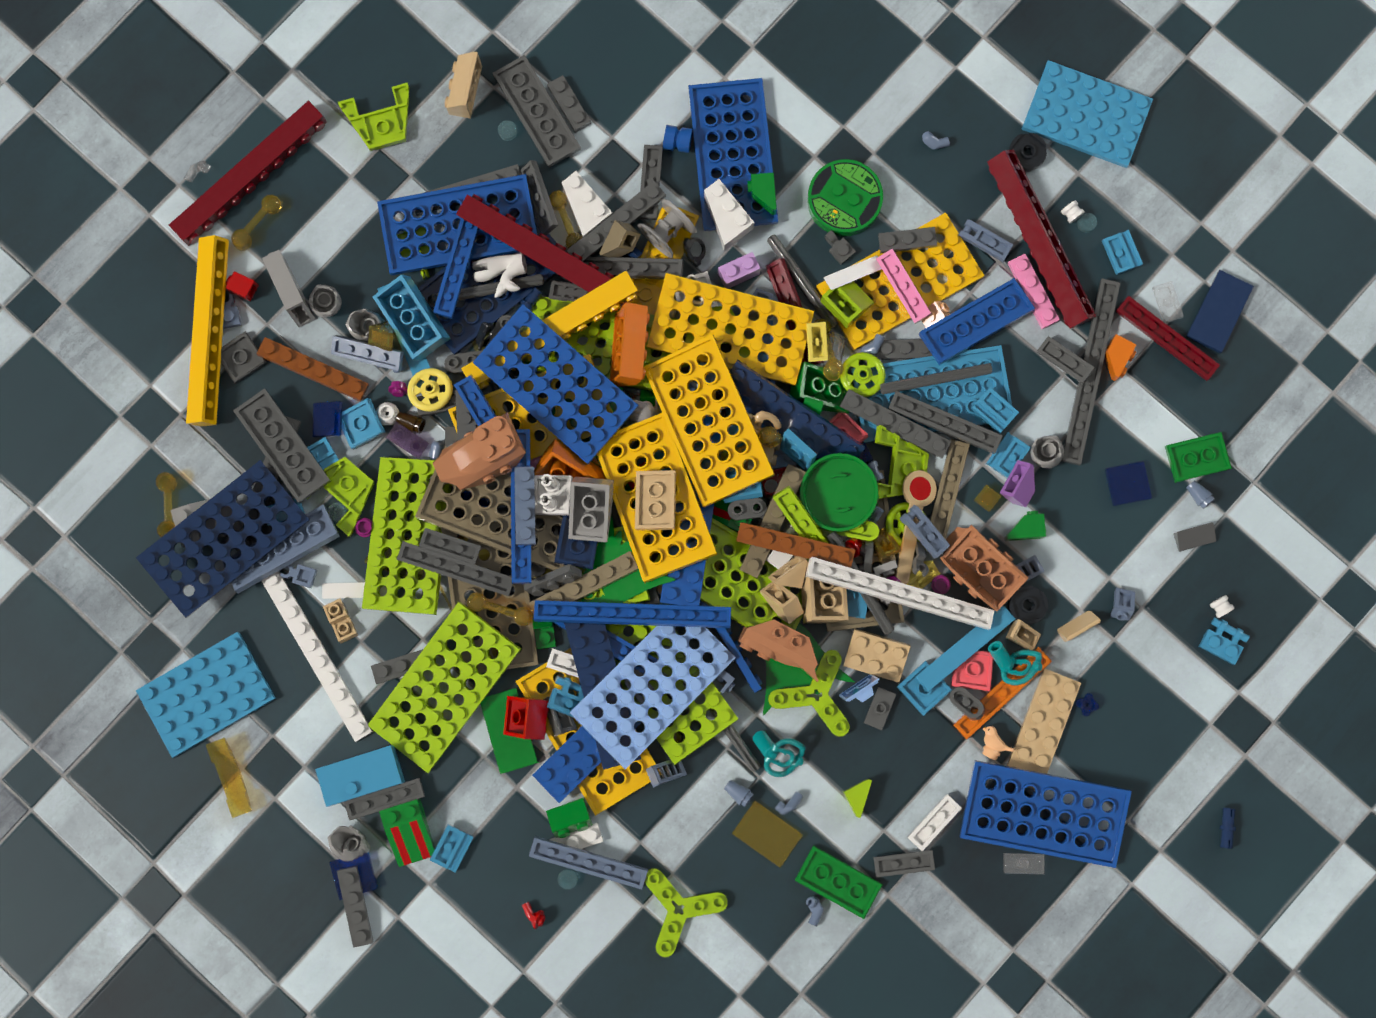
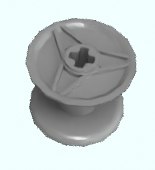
(674, 220)

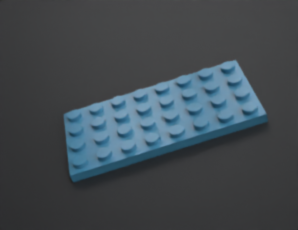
(952, 397)

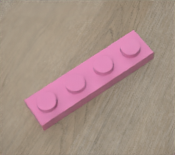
(903, 286)
(1032, 287)

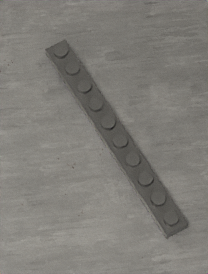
(1094, 355)

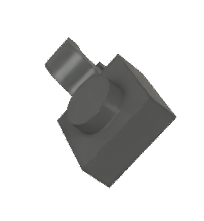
(841, 249)
(918, 560)

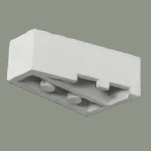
(584, 203)
(728, 215)

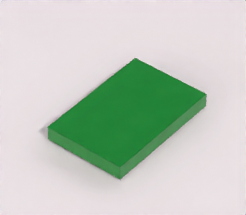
(1198, 457)

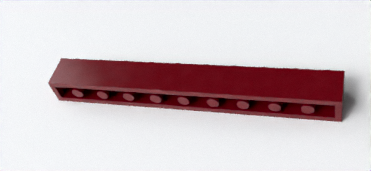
(248, 173)
(1041, 239)
(532, 245)

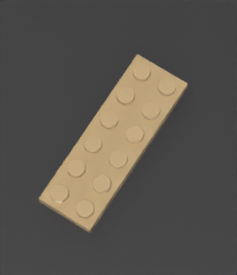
(1044, 722)

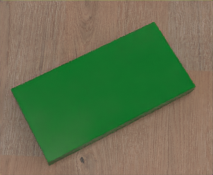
(509, 751)
(838, 882)

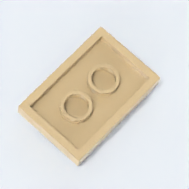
(655, 500)
(876, 655)

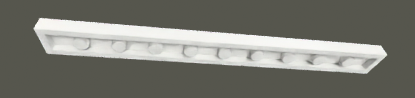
(899, 593)
(317, 656)

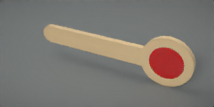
(918, 490)

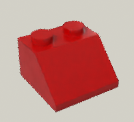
(526, 717)

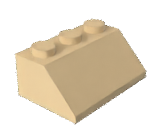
(464, 85)
(823, 602)

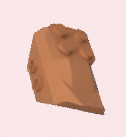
(481, 454)
(982, 567)
(780, 644)

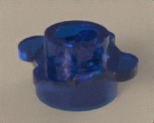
(1081, 703)

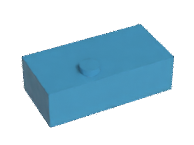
(411, 317)
(360, 775)

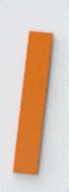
(997, 698)

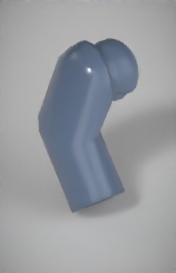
(933, 142)
(873, 347)
(435, 449)
(816, 909)

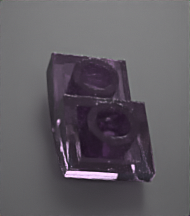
(407, 440)

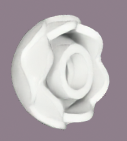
(387, 407)

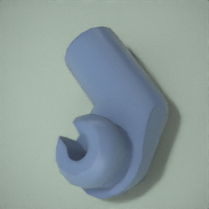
(791, 805)

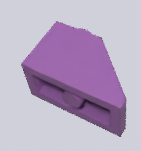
(1020, 484)

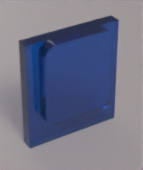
(327, 419)

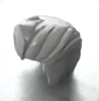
(324, 301)
(359, 323)
(644, 410)
(1047, 451)
(348, 843)

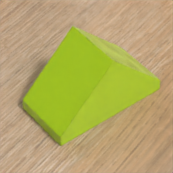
(857, 796)

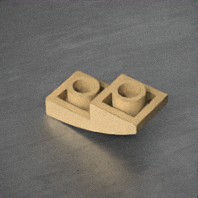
(340, 620)

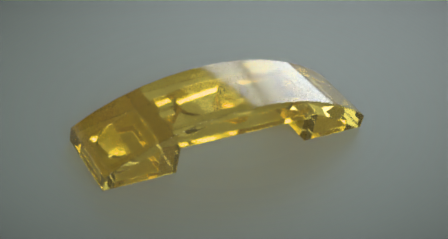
(230, 777)

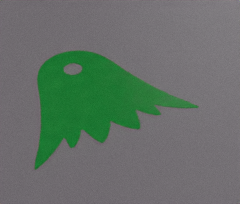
(628, 586)
(785, 676)

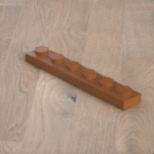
(312, 369)
(794, 544)

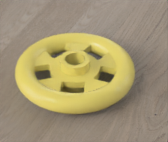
(443, 397)

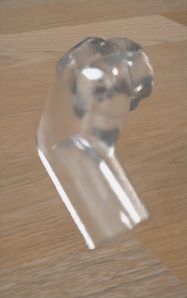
(195, 169)

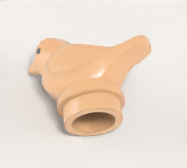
(994, 743)

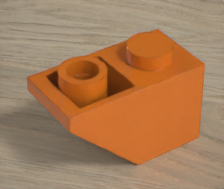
(1117, 355)

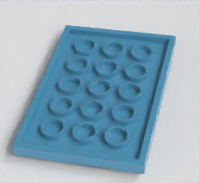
(1087, 114)
(205, 694)

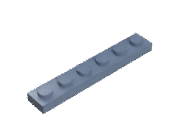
(588, 862)

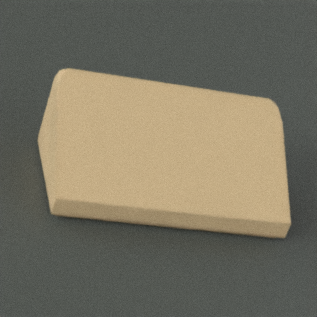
(1078, 626)

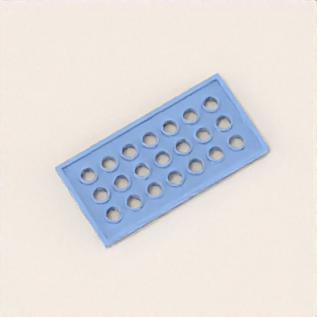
(666, 685)

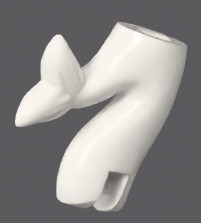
(509, 265)

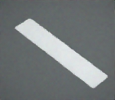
(852, 273)
(346, 590)

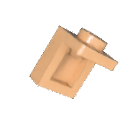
(938, 311)

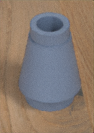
(1200, 494)
(739, 793)

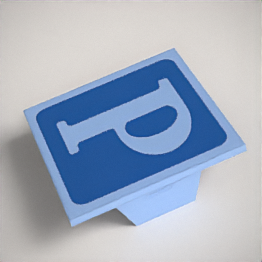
(861, 690)

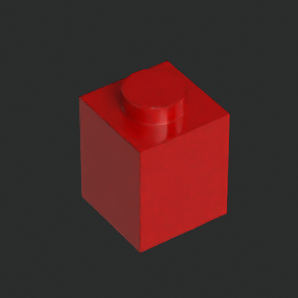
(241, 286)

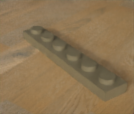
(949, 486)
(773, 520)
(593, 580)

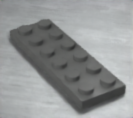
(536, 111)
(282, 445)

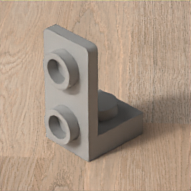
(885, 569)

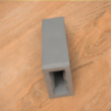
(288, 288)

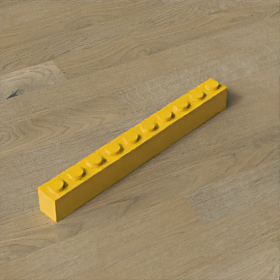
(572, 318)
(207, 331)

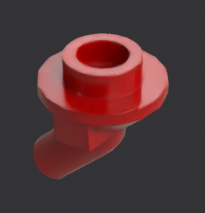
(854, 544)
(537, 918)

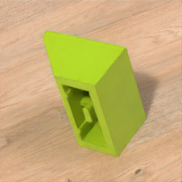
(847, 303)

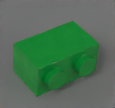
(569, 818)

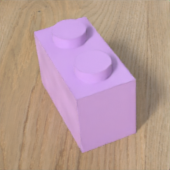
(739, 270)

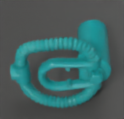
(1006, 663)
(771, 751)

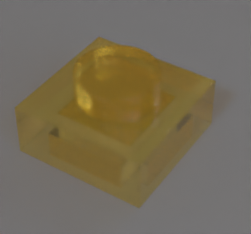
(987, 498)

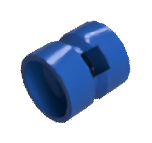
(677, 138)

